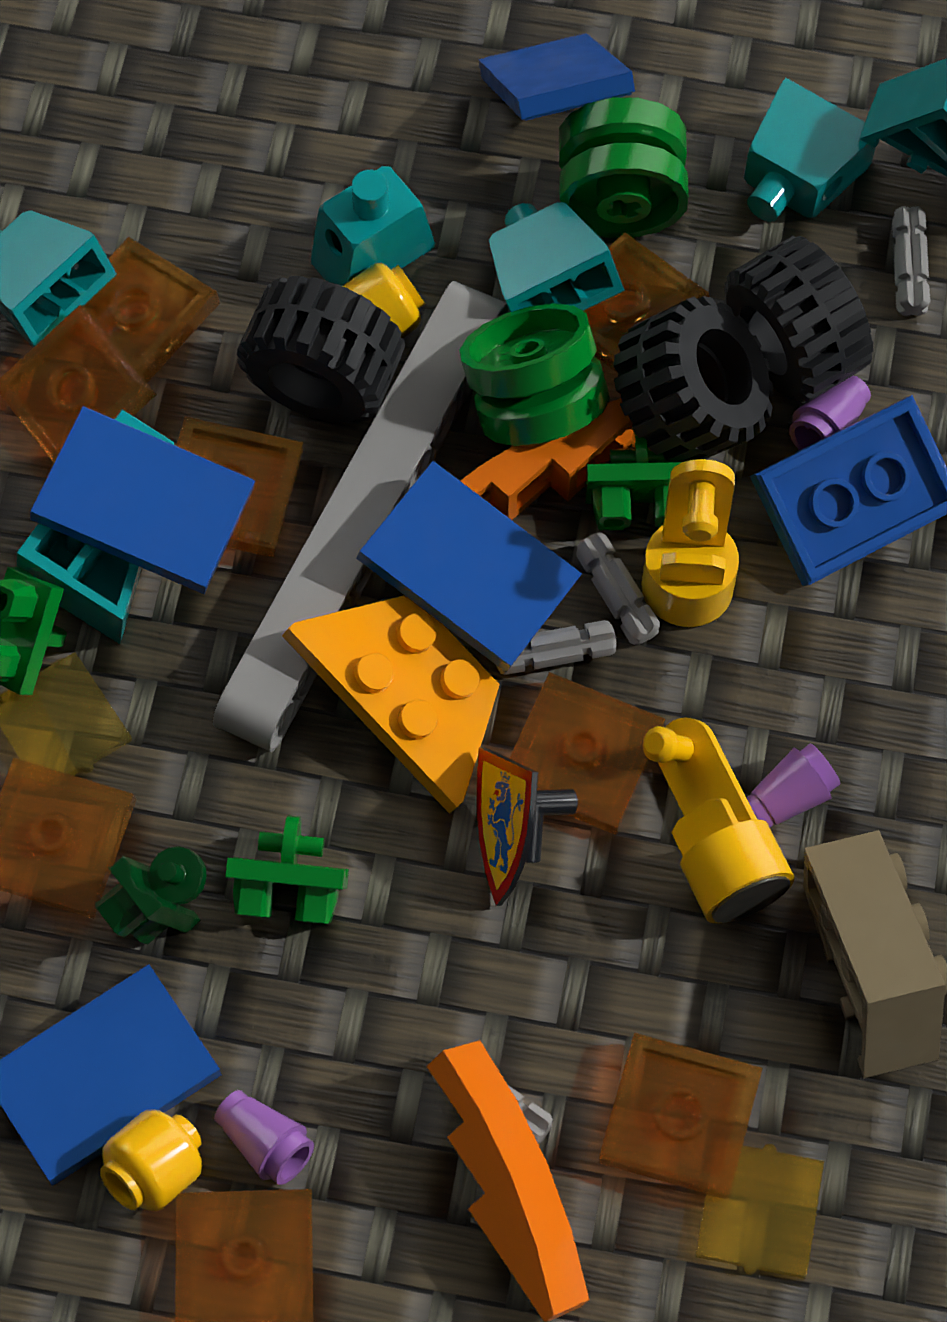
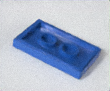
(556, 76)
(855, 490)
(142, 500)
(469, 566)
(100, 1072)

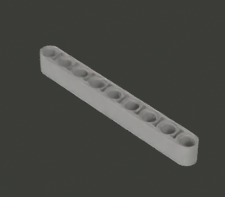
(326, 574)

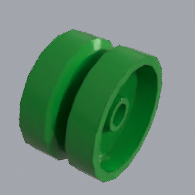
(624, 166)
(535, 374)

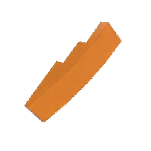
(526, 471)
(520, 1201)

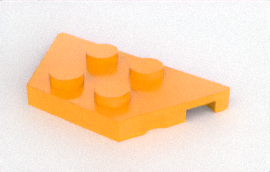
(407, 686)

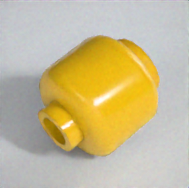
(392, 293)
(151, 1160)

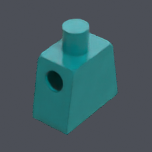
(803, 154)
(369, 225)
(552, 259)
(47, 272)

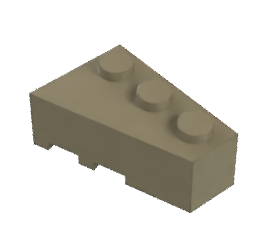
(878, 950)

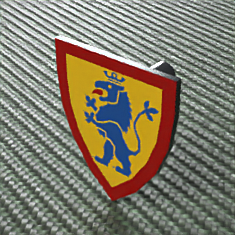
(512, 818)

